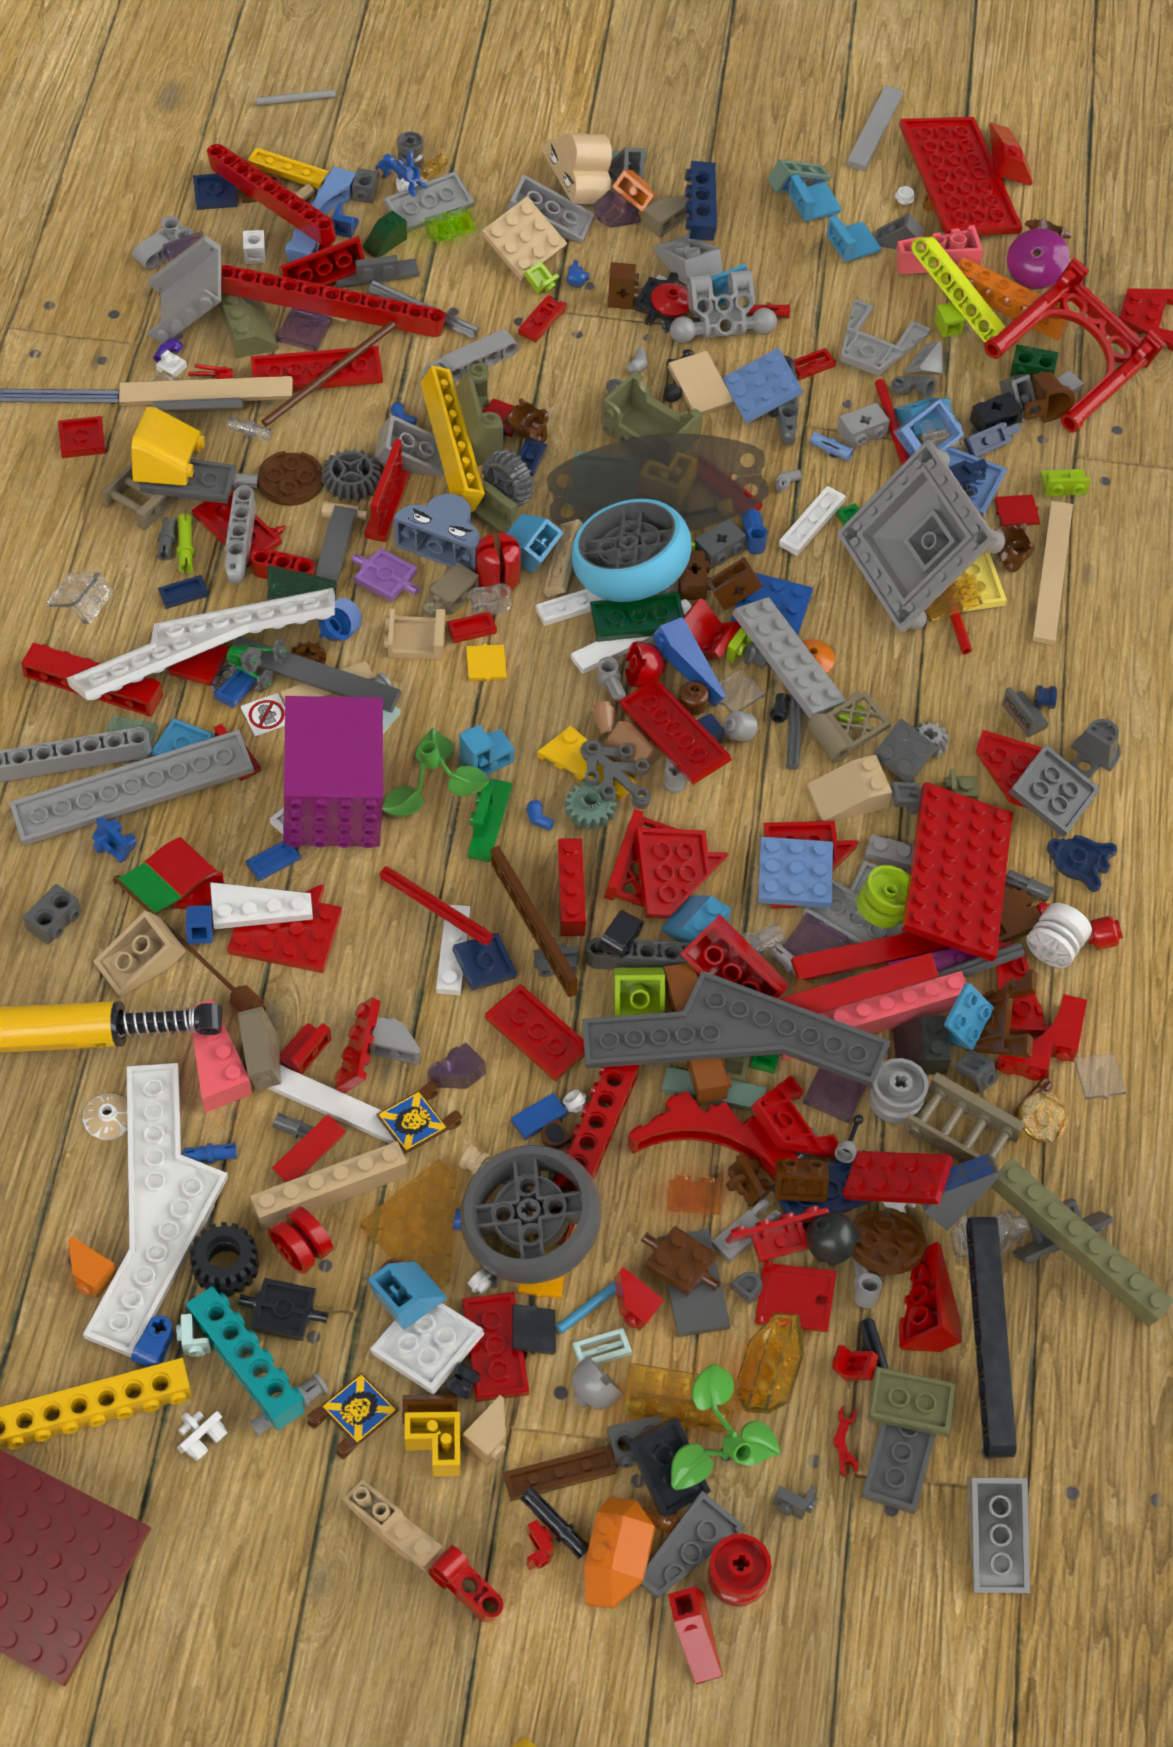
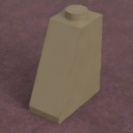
(260, 1048)

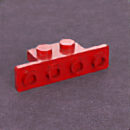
(777, 1237)

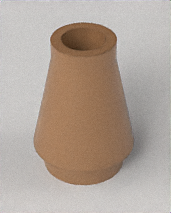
(604, 717)

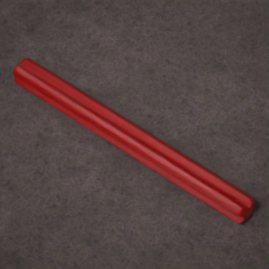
(436, 905)

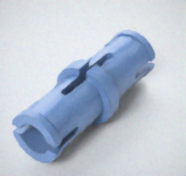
(844, 452)

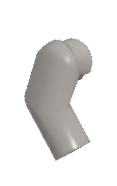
(639, 363)
(784, 479)

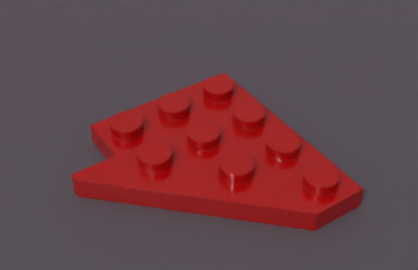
(811, 831)
(672, 867)
(294, 943)

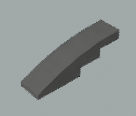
(336, 543)

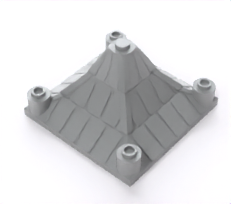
(917, 536)

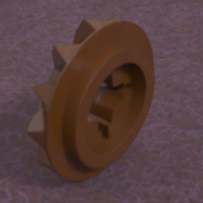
(317, 653)

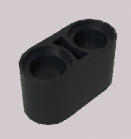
(621, 934)

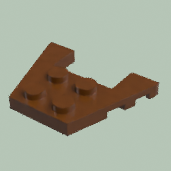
(996, 1033)

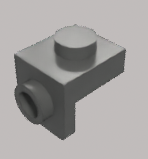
(791, 1503)

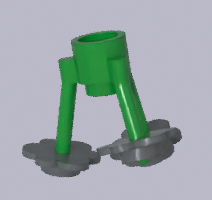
(248, 658)

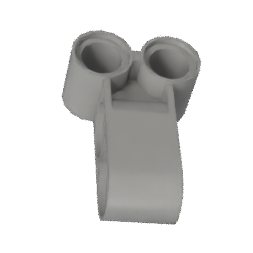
(150, 251)

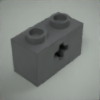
(721, 543)

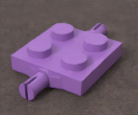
(385, 574)

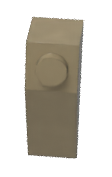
(665, 215)

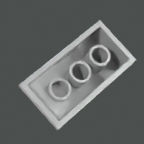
(567, 218)
(998, 1534)

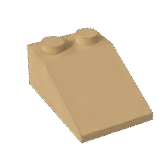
(851, 790)
(139, 954)

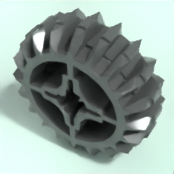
(509, 475)
(351, 482)

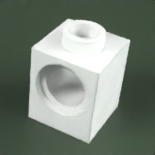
(254, 246)

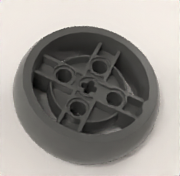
(578, 1207)

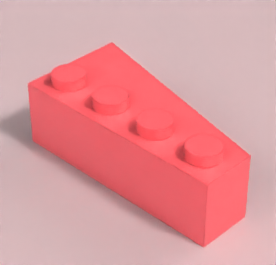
(956, 245)
(219, 1069)

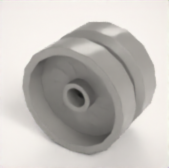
(898, 1090)

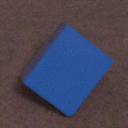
(344, 224)

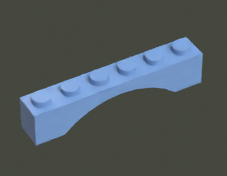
(335, 190)

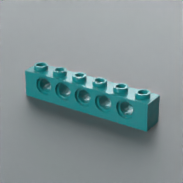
(279, 1409)

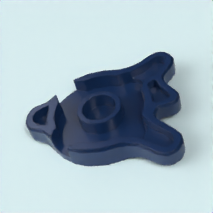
(1082, 859)

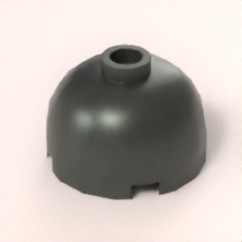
(832, 1238)

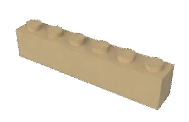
(330, 1184)

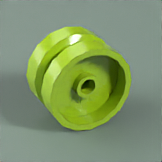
(883, 896)

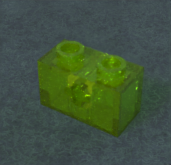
(449, 224)

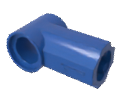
(755, 531)

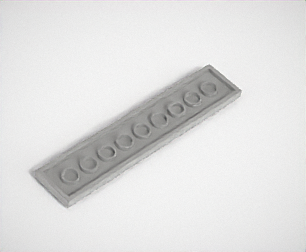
(131, 787)

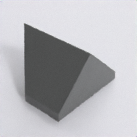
(629, 159)

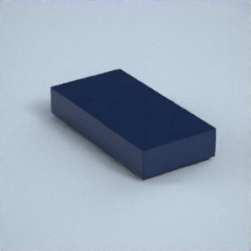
(183, 592)

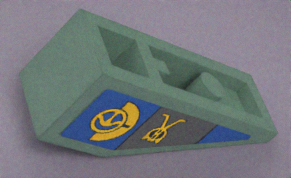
(809, 173)

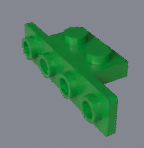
(488, 818)

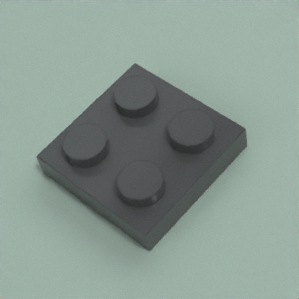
(905, 751)

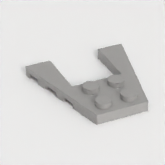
(871, 352)

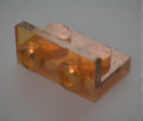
(694, 1196)

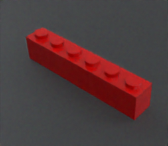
(55, 666)

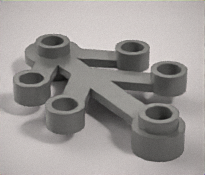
(615, 770)

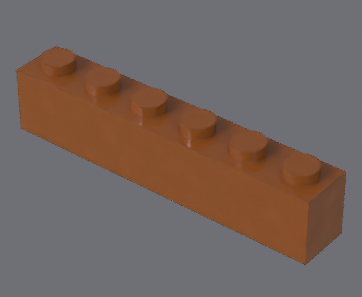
(708, 1075)

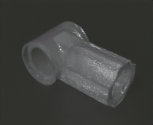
(765, 938)

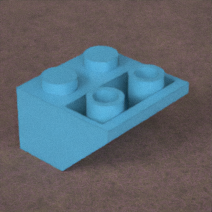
(535, 538)
(405, 1292)

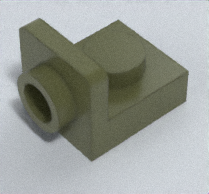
(961, 784)

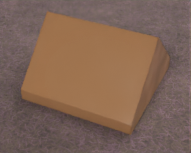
(642, 746)

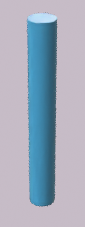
(586, 1308)

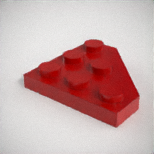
(1005, 760)

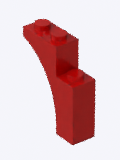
(1058, 1041)

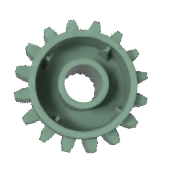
(587, 806)

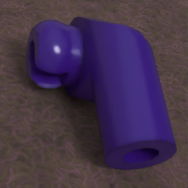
(172, 344)

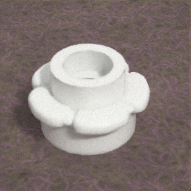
(905, 195)
(574, 1101)
(480, 1281)

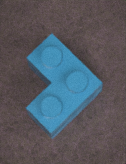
(485, 750)

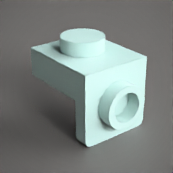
(190, 1345)

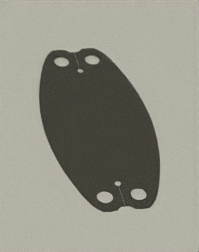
(676, 469)

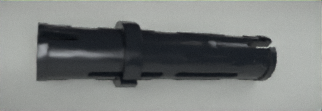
(558, 1526)

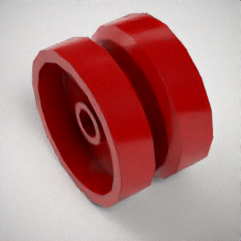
(300, 1239)
(741, 1553)

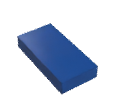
(235, 688)
(272, 860)
(535, 1117)

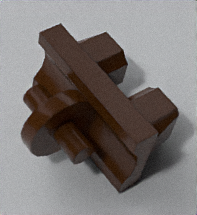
(744, 1180)

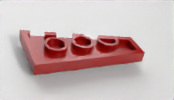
(355, 1055)

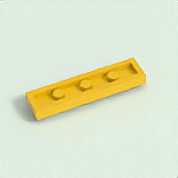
(287, 168)

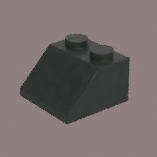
(924, 1043)

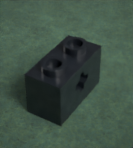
(995, 411)

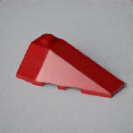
(1008, 155)
(931, 1310)

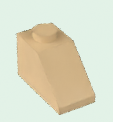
(488, 1433)

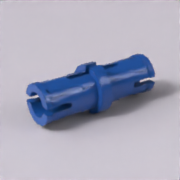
(211, 1152)

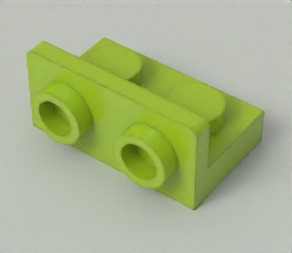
(1064, 482)

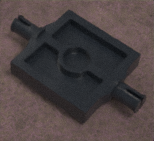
(643, 302)
(283, 1309)

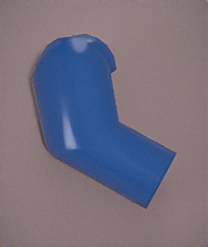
(397, 410)
(536, 815)

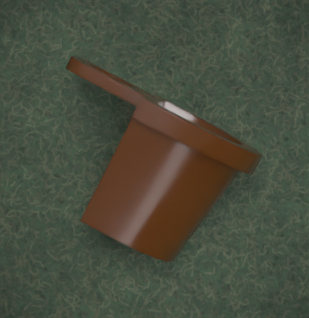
(1051, 398)

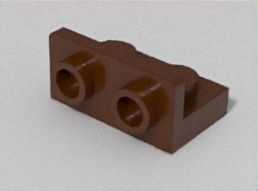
(801, 1180)

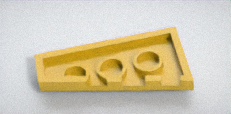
(565, 754)

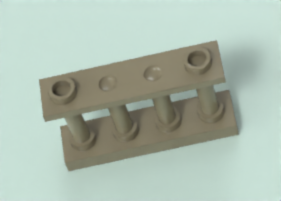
(145, 513)
(964, 1103)

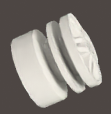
(1059, 935)

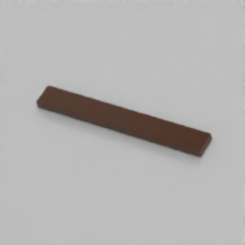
(534, 922)

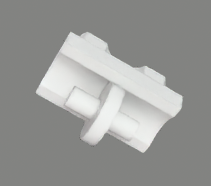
(211, 1427)

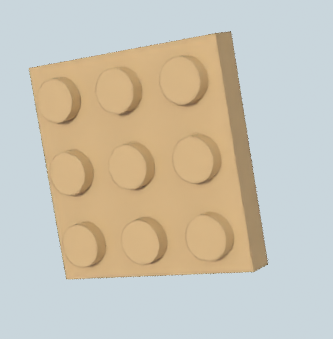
(523, 237)

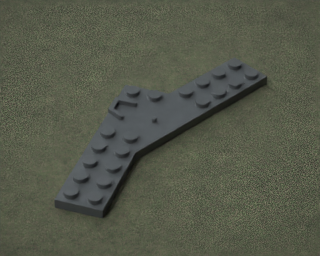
(732, 1023)

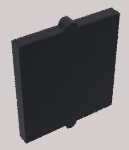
(533, 1329)

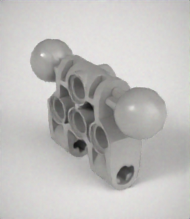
(700, 289)

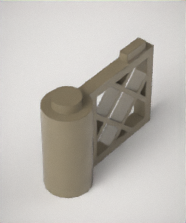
(831, 733)

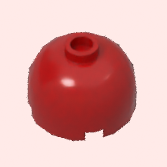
(645, 664)

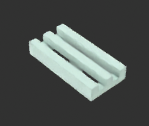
(611, 1356)

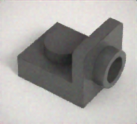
(906, 795)
(978, 1069)

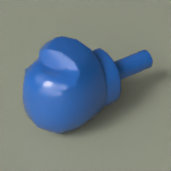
(576, 276)

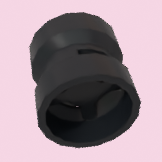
(463, 1380)

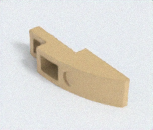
(392, 1526)

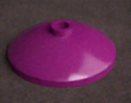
(1040, 270)

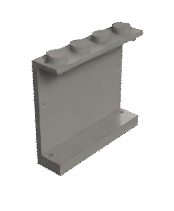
(187, 288)

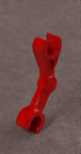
(839, 1440)

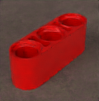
(262, 557)

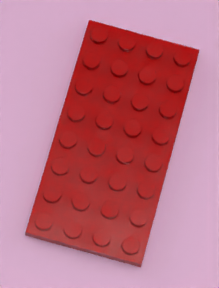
(960, 175)
(958, 872)

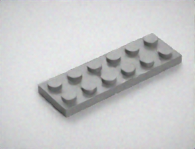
(788, 657)

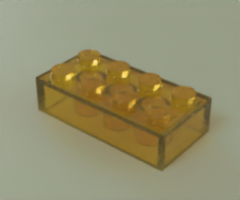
(957, 597)

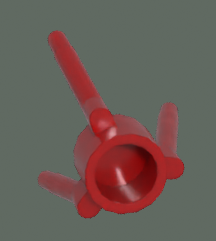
(220, 372)

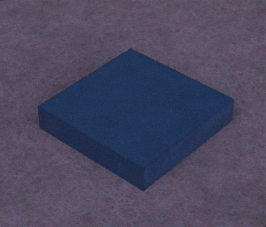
(213, 192)
(484, 963)

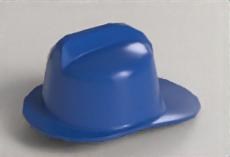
(343, 623)

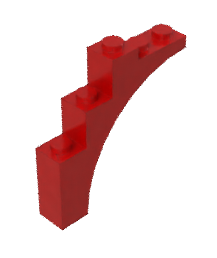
(717, 1125)

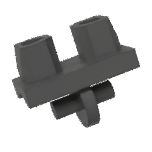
(571, 954)

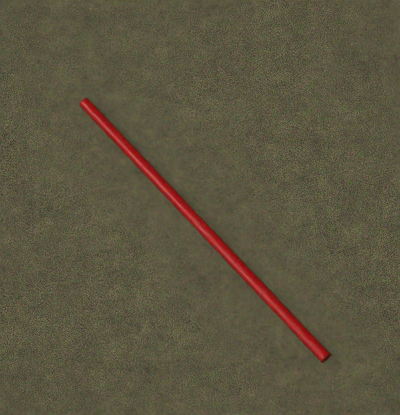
(886, 403)

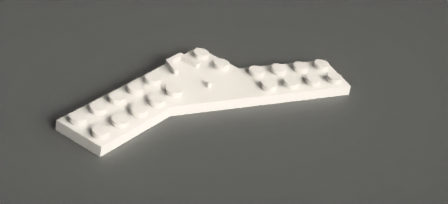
(194, 634)
(166, 1208)

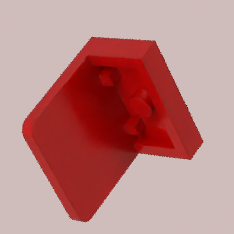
(708, 630)

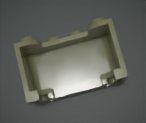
(633, 413)

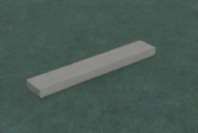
(875, 128)

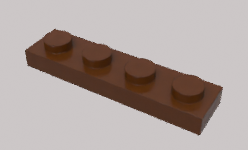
(560, 1472)

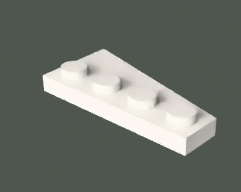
(257, 906)

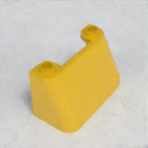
(164, 448)

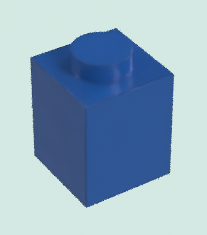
(199, 924)

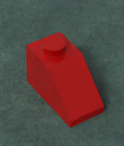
(635, 1299)

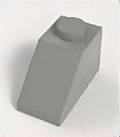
(394, 1041)

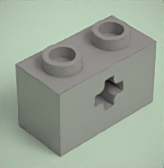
(863, 425)

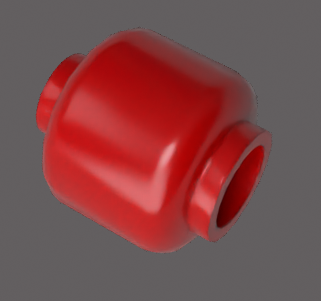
(1105, 933)

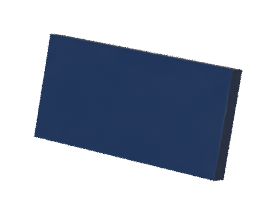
(835, 1200)

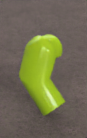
(845, 717)

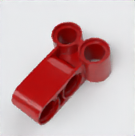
(451, 1570)

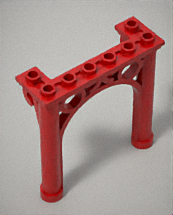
(1099, 324)

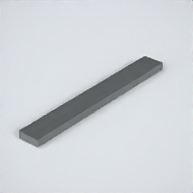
(325, 676)

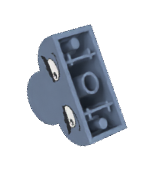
(438, 531)

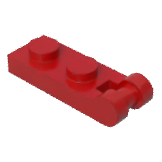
(542, 318)

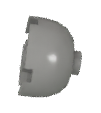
(594, 1386)

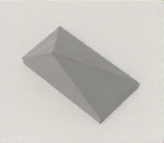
(927, 360)

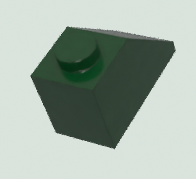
(386, 234)

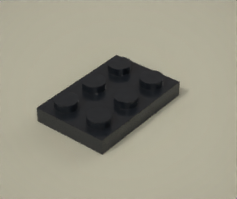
(654, 1457)

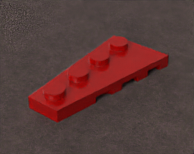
(1025, 1009)

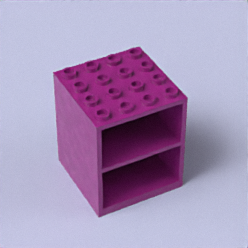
(333, 771)

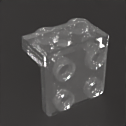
(83, 593)

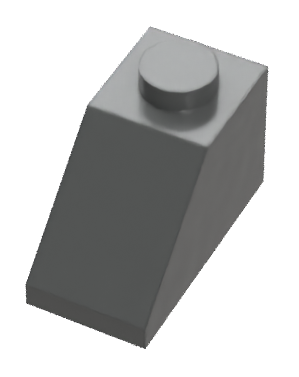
(897, 230)
(1021, 389)

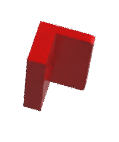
(305, 1047)

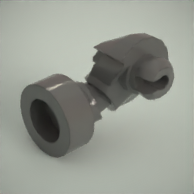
(925, 385)

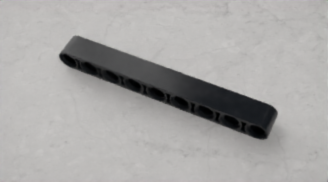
(991, 1337)

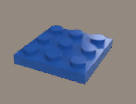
(788, 597)

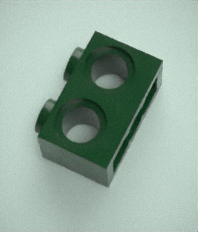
(1033, 361)

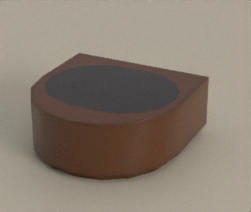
(555, 1135)

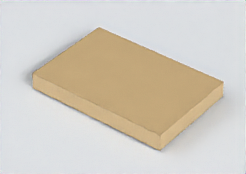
(700, 383)

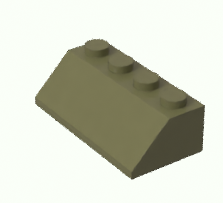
(247, 325)

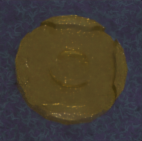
(1043, 1117)

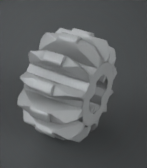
(935, 735)

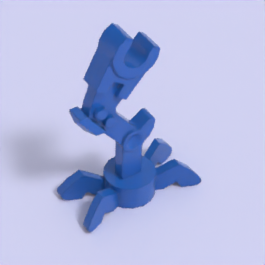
(409, 173)

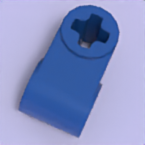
(152, 1347)

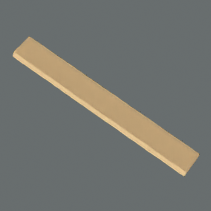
(245, 388)
(1052, 573)

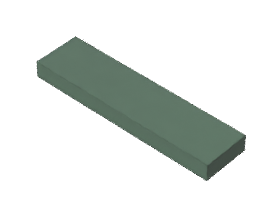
(739, 1096)

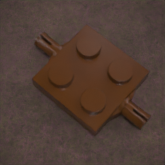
(681, 1261)

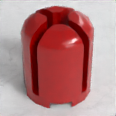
(503, 561)

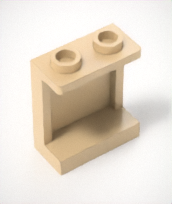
(415, 636)

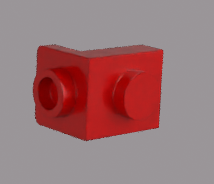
(854, 1365)
(541, 1540)

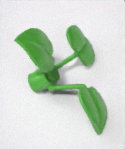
(431, 753)
(755, 1445)

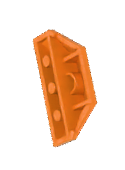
(617, 1552)

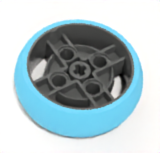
(631, 550)

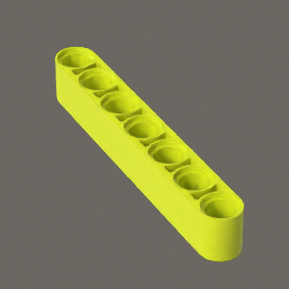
(953, 289)

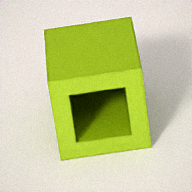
(949, 320)

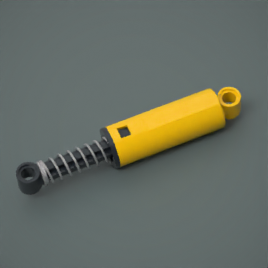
(96, 1025)

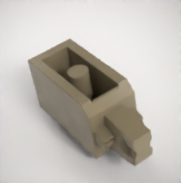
(450, 590)

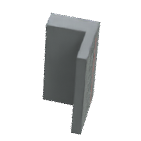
(1024, 712)

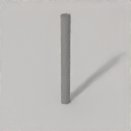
(295, 97)

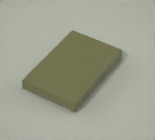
(911, 1401)

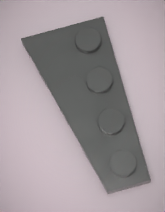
(688, 1544)

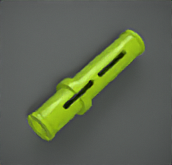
(185, 549)

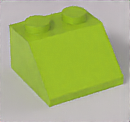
(638, 991)

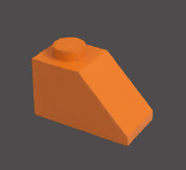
(634, 189)
(90, 1269)

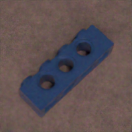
(701, 200)

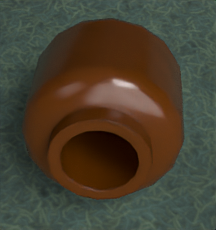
(694, 697)

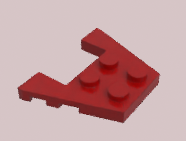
(1144, 311)
(785, 1123)

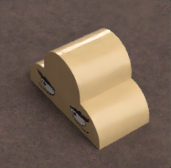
(581, 165)

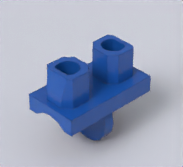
(109, 839)

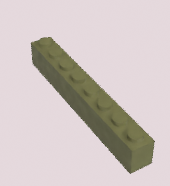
(1081, 1243)

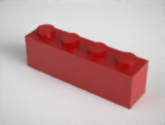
(571, 887)

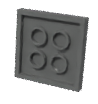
(1054, 790)

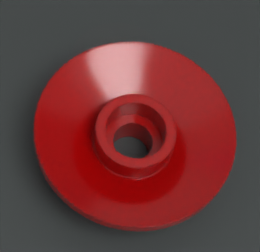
(670, 299)

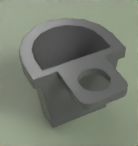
(1098, 746)

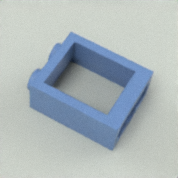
(943, 414)

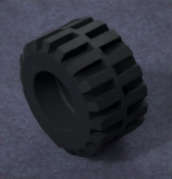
(219, 1240)

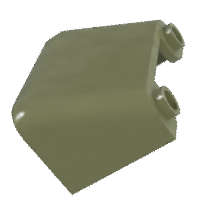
(485, 428)

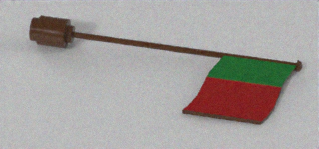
(165, 881)

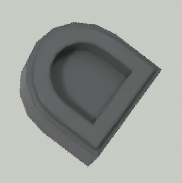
(747, 1286)

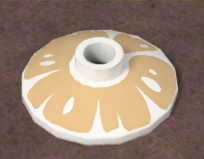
(106, 1126)

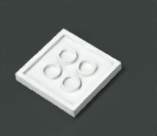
(428, 1347)

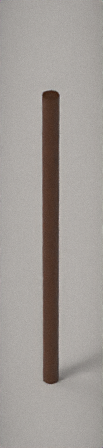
(308, 389)

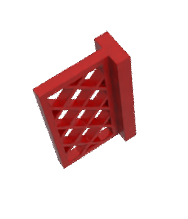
(387, 495)
(624, 861)

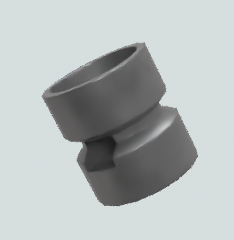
(412, 142)

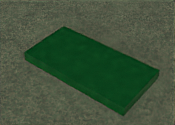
(634, 618)

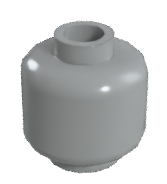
(740, 726)

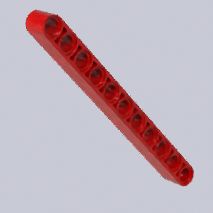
(331, 301)

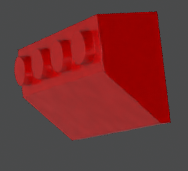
(327, 264)
(729, 956)

